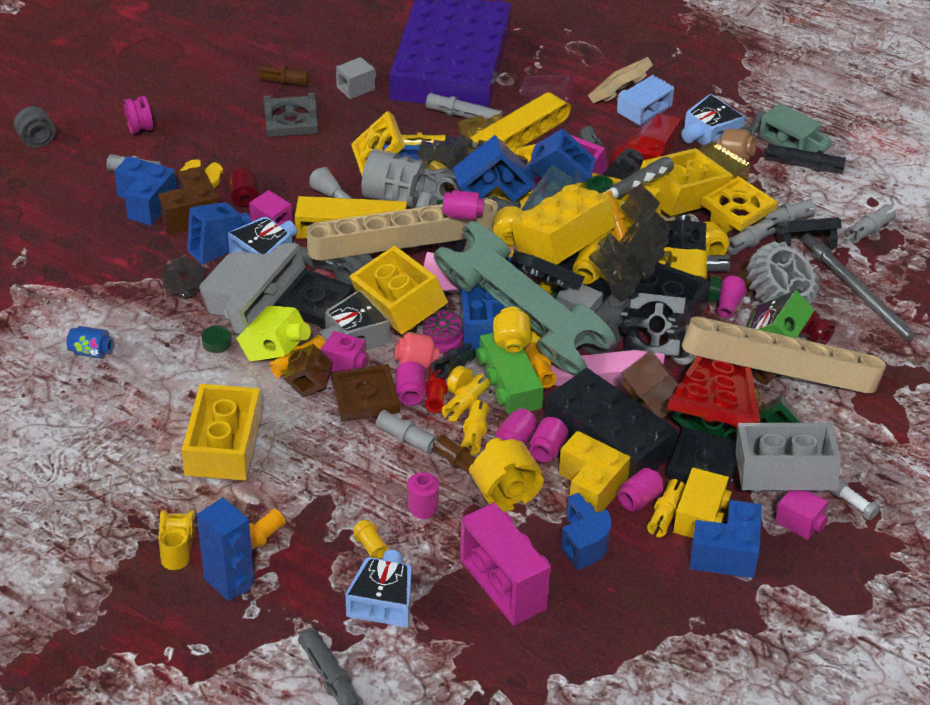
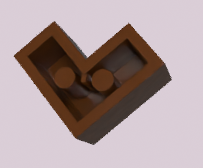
(192, 191)
(650, 382)

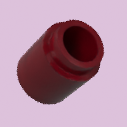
(243, 187)

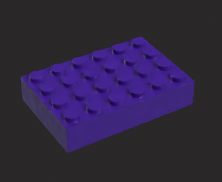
(451, 50)

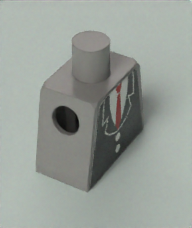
(359, 319)

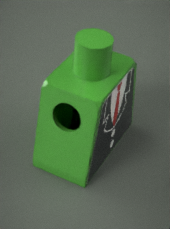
(782, 315)

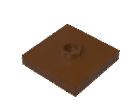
(364, 392)

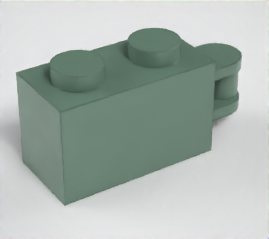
(792, 129)

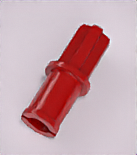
(436, 390)

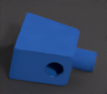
(565, 154)
(210, 229)

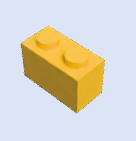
(701, 500)

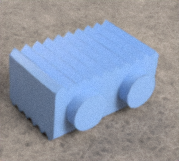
(645, 99)

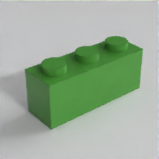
(511, 376)

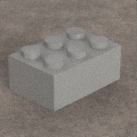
(787, 456)

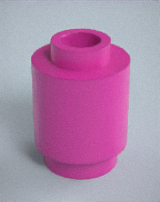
(463, 205)
(410, 383)
(517, 426)
(548, 439)
(640, 489)
(423, 495)

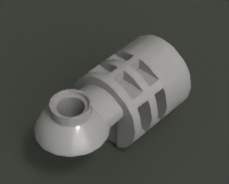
(403, 178)

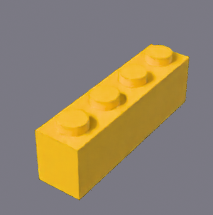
(321, 209)

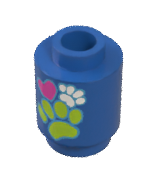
(89, 342)

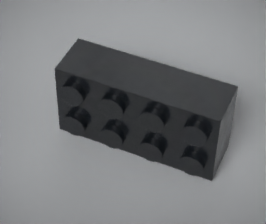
(612, 417)

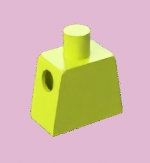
(273, 333)

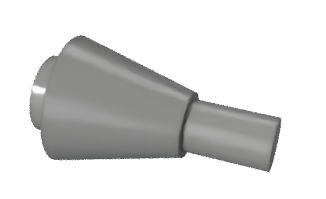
(324, 182)

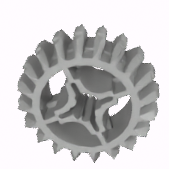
(780, 270)

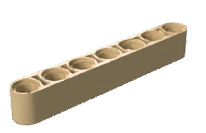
(383, 230)
(783, 355)

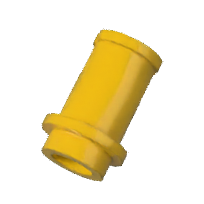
(367, 534)

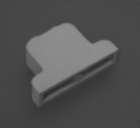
(250, 282)

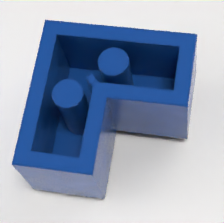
(491, 167)
(140, 185)
(477, 314)
(729, 546)

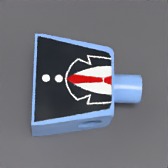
(709, 120)
(260, 236)
(381, 590)

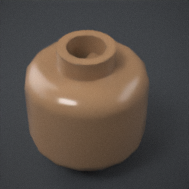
(739, 142)

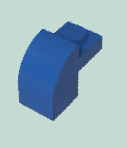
(587, 534)

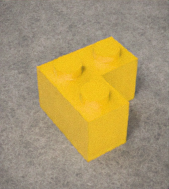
(593, 469)

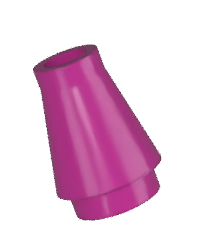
(731, 294)

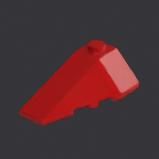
(653, 138)

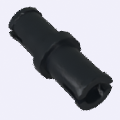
(452, 359)

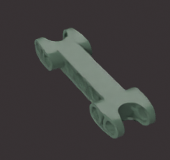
(560, 328)

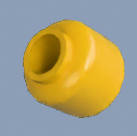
(502, 223)
(716, 240)
(511, 329)

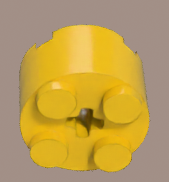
(506, 473)

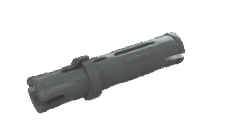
(336, 682)

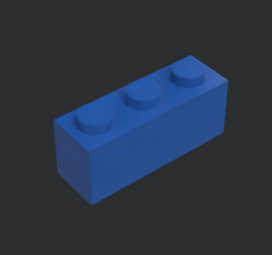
(226, 549)

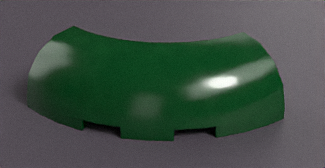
(773, 412)

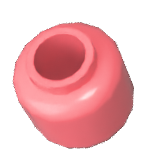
(417, 349)

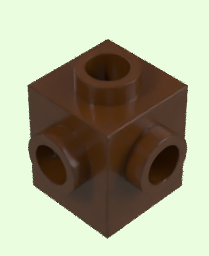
(307, 370)

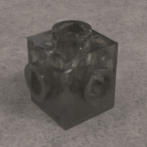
(174, 285)

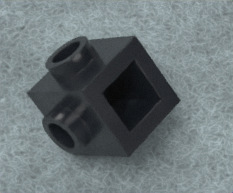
(686, 233)

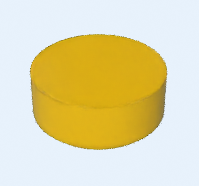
(459, 377)

